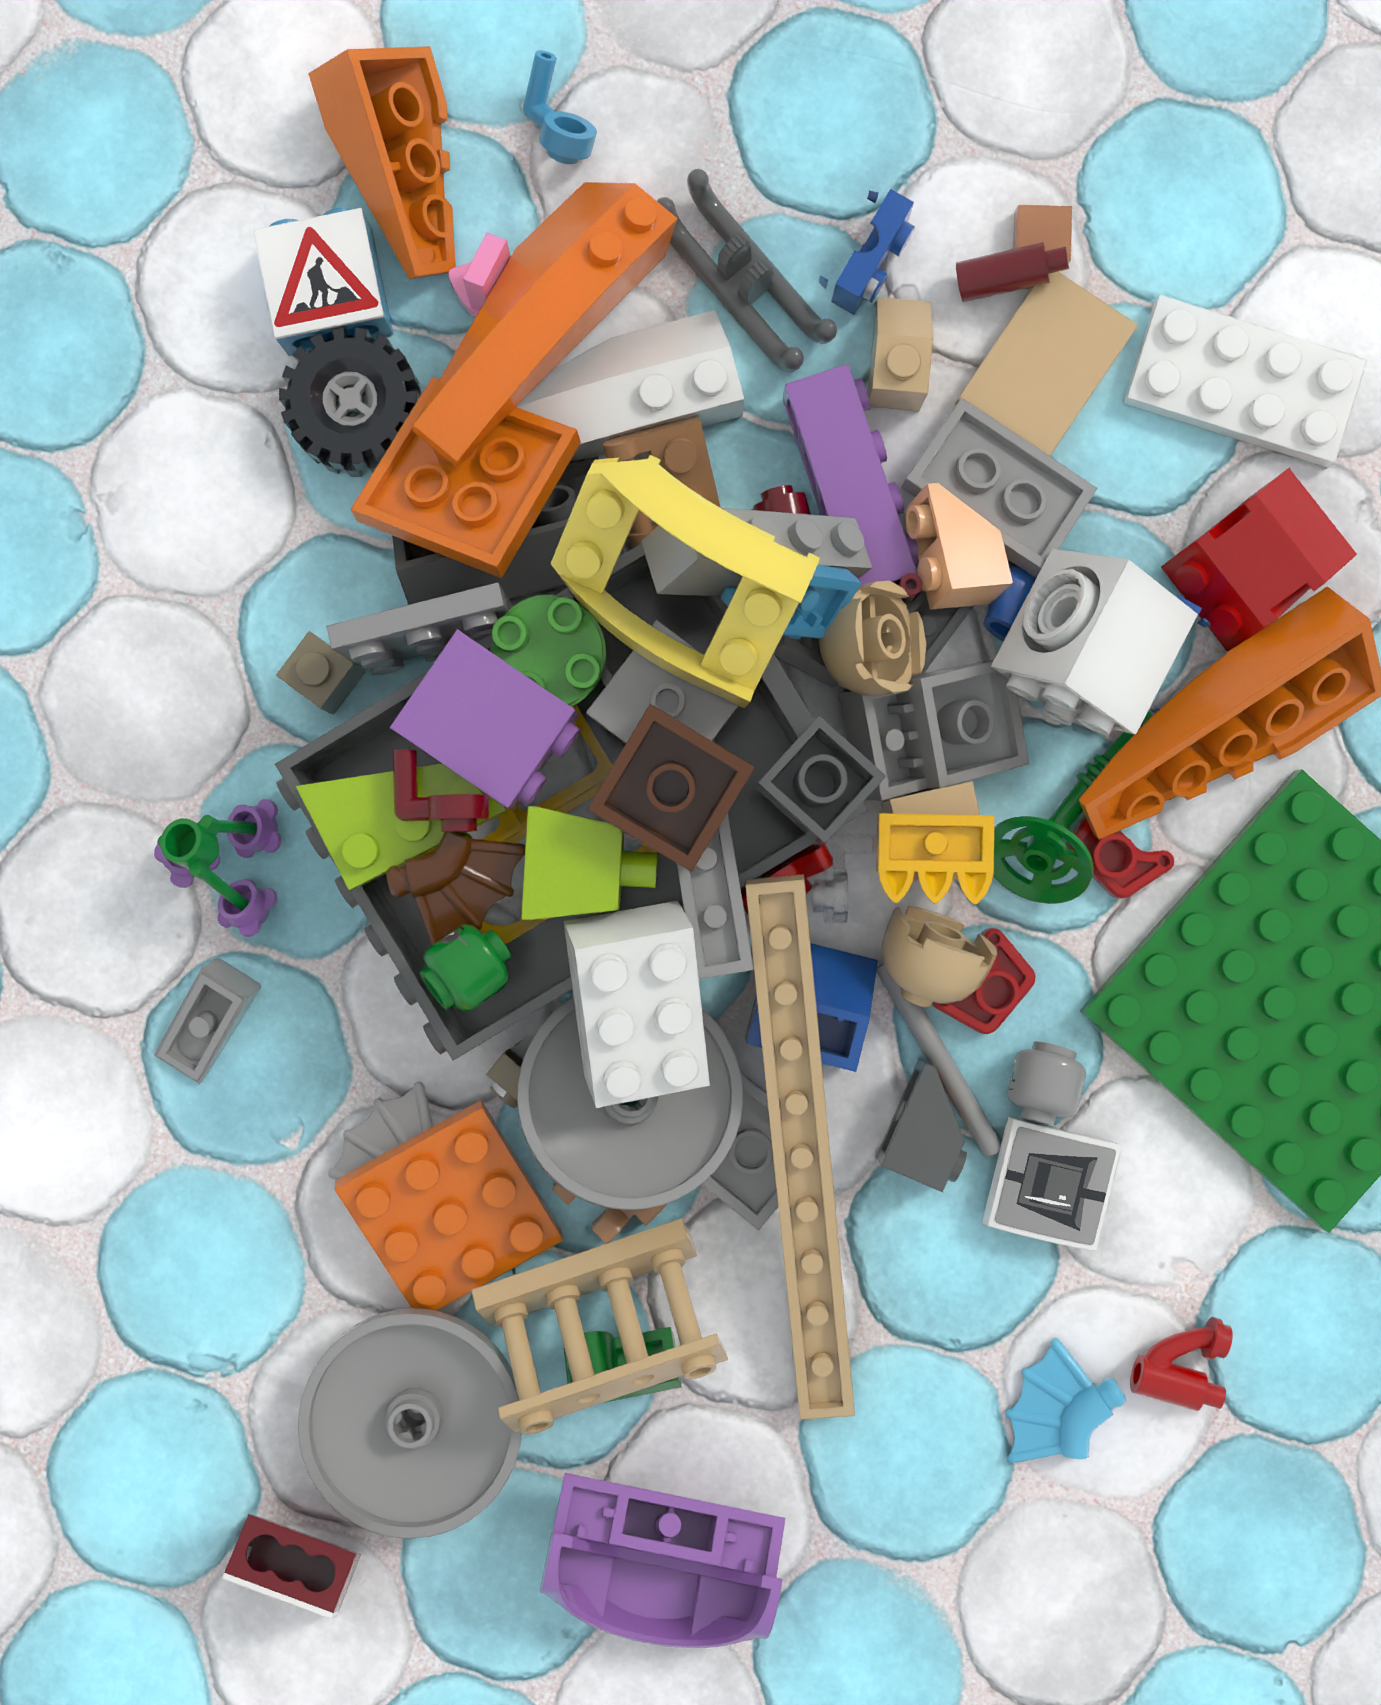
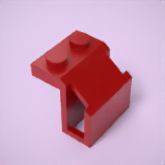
(1259, 560)

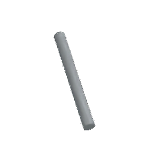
(948, 1072)

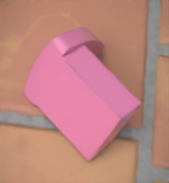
(476, 279)

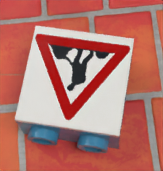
(322, 277)

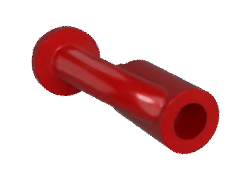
(1160, 1379)

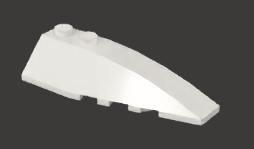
(643, 383)

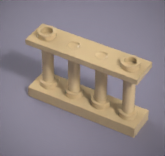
(560, 1287)

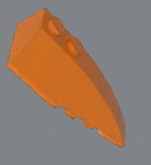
(543, 307)
(1249, 704)

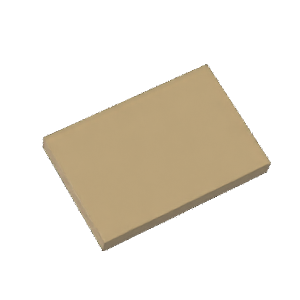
(1048, 361)

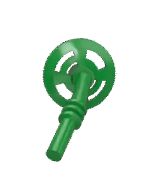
(1046, 845)

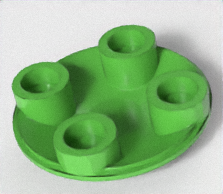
(552, 645)

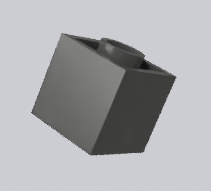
(820, 781)

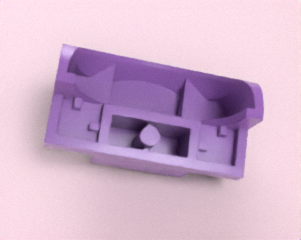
(653, 1561)

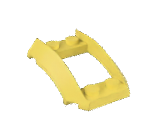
(759, 610)

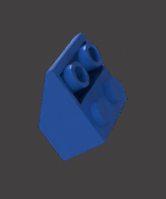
(843, 1004)

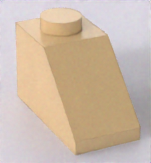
(900, 354)

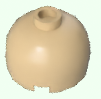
(875, 642)
(933, 957)

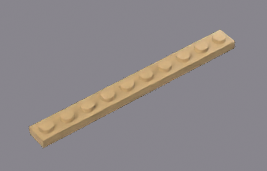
(800, 1144)

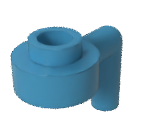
(562, 133)

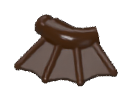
(457, 881)

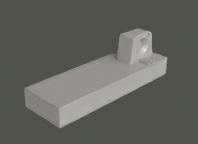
(716, 908)

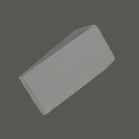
(207, 1019)

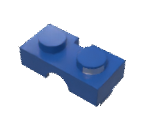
(862, 274)

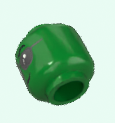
(465, 967)

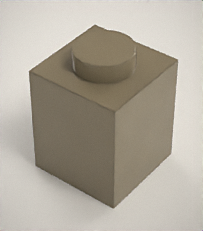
(320, 673)

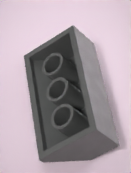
(432, 575)

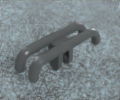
(744, 276)

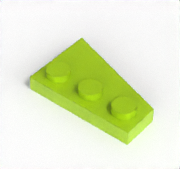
(361, 824)

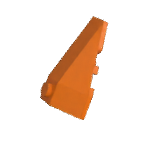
(386, 125)

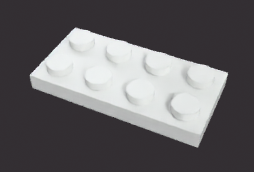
(1244, 381)

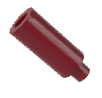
(1009, 271)

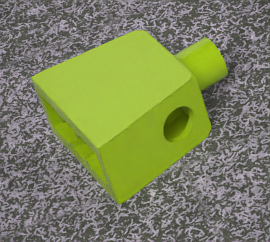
(578, 866)

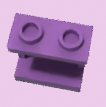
(487, 722)

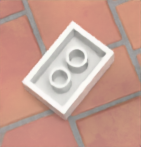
(637, 1003)

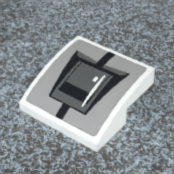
(1052, 1184)

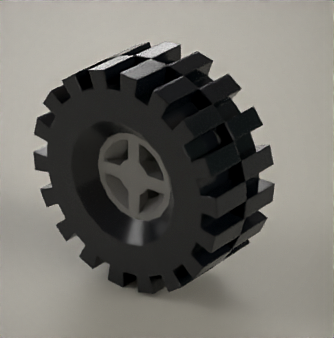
(332, 383)

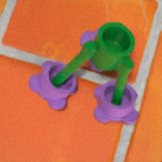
(193, 851)

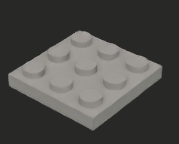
(418, 629)

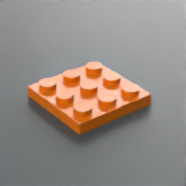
(474, 509)
(449, 1209)

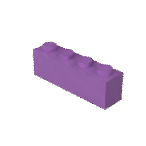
(847, 469)

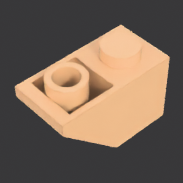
(957, 551)

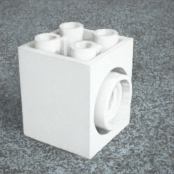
(1094, 641)

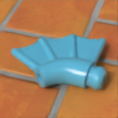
(1059, 1408)

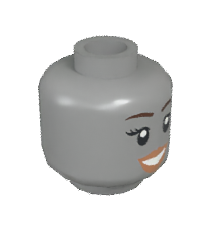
(1046, 1083)

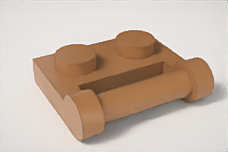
(682, 454)

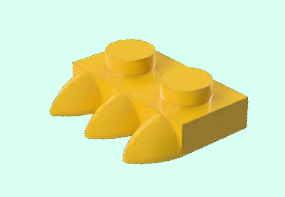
(935, 849)

